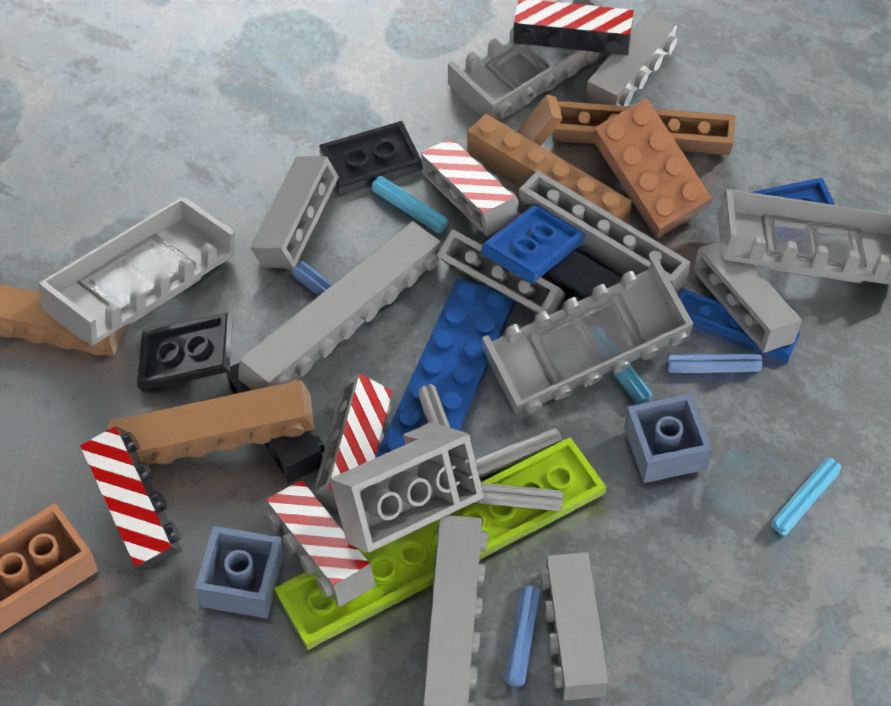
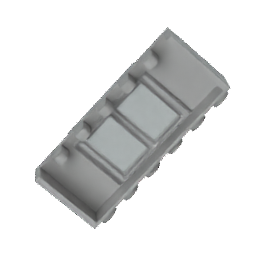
(515, 73)
(806, 237)
(136, 271)
(588, 339)

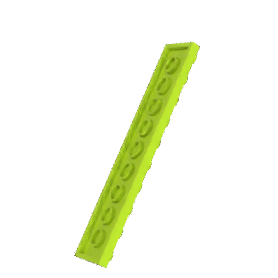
(409, 561)

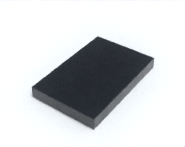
(371, 154)
(185, 351)

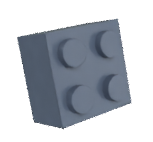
(667, 438)
(239, 572)

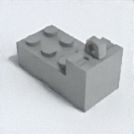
(407, 487)

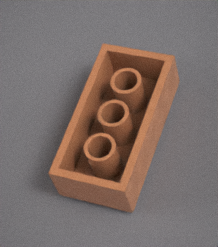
(651, 168)
(40, 563)

